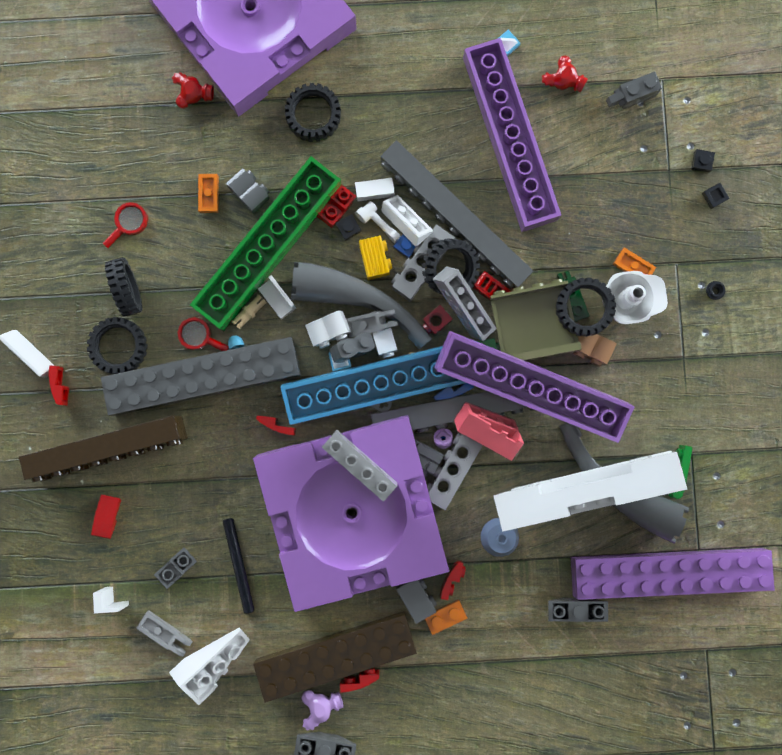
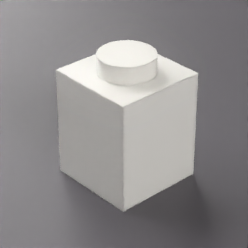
(385, 343)

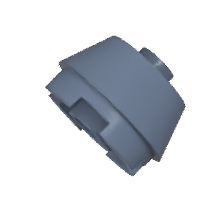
(498, 542)

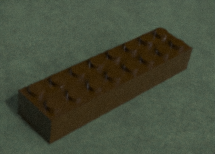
(98, 449)
(334, 656)

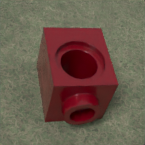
(440, 313)

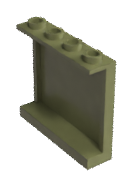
(529, 322)

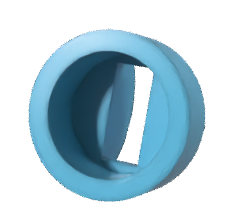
(235, 342)

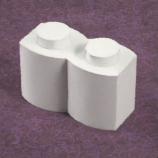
(327, 329)

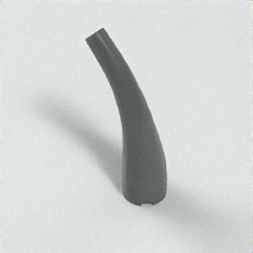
(332, 286)
(653, 514)

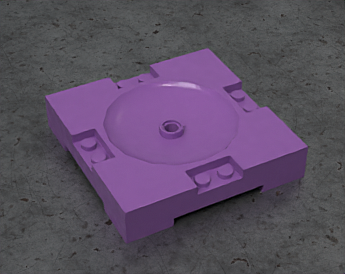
(258, 48)
(338, 554)

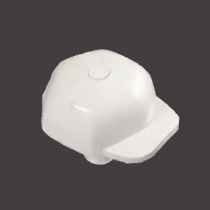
(637, 296)

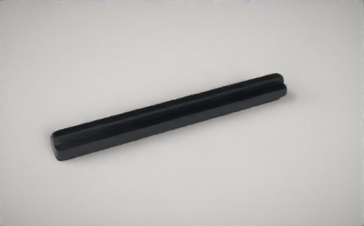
(238, 566)

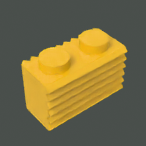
(374, 257)

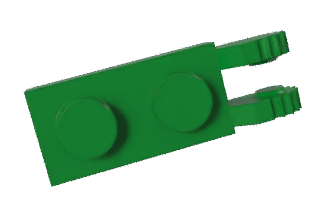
(684, 453)

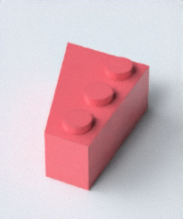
(489, 430)

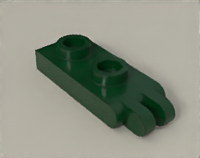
(577, 302)

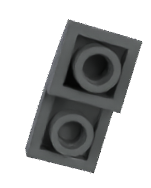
(175, 568)

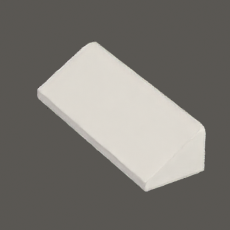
(406, 220)
(26, 352)

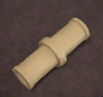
(248, 312)

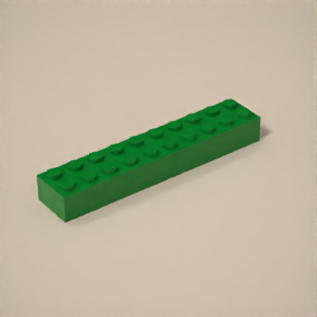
(266, 244)

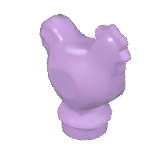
(320, 707)

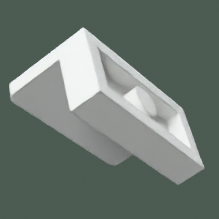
(277, 298)
(104, 601)

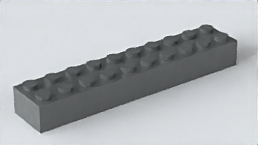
(200, 376)

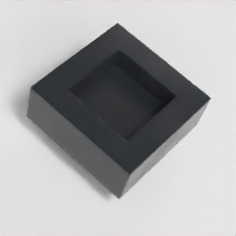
(703, 160)
(715, 195)
(348, 227)

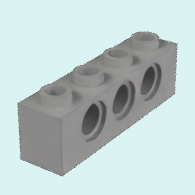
(410, 289)
(464, 303)
(360, 465)
(443, 499)

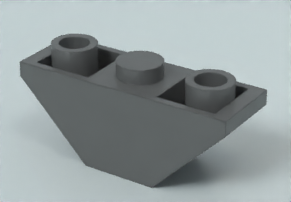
(577, 610)
(323, 744)

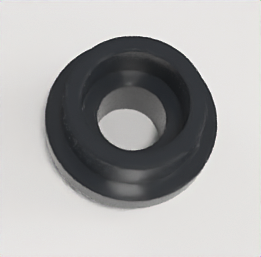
(720, 288)

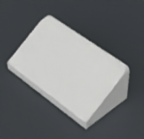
(374, 189)

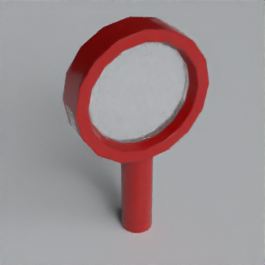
(129, 219)
(196, 334)

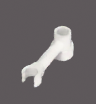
(368, 212)

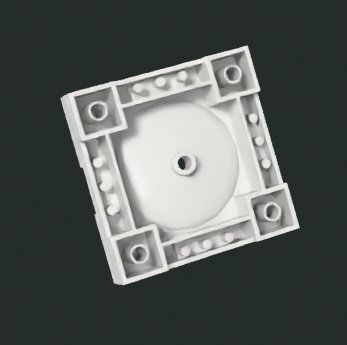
(590, 490)

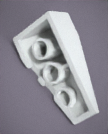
(202, 669)

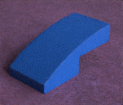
(448, 393)

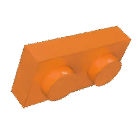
(208, 193)
(629, 261)
(446, 617)

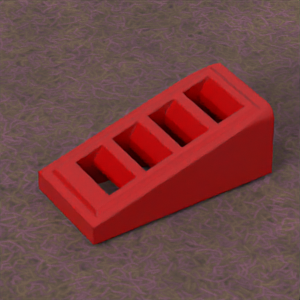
(491, 280)

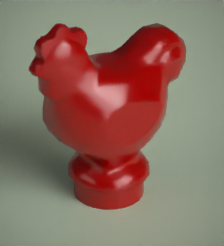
(565, 76)
(191, 90)

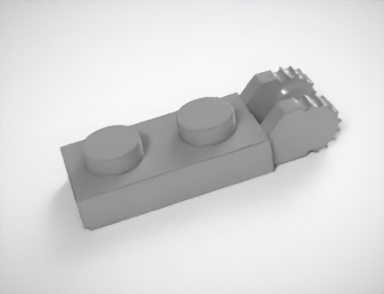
(369, 323)
(163, 633)

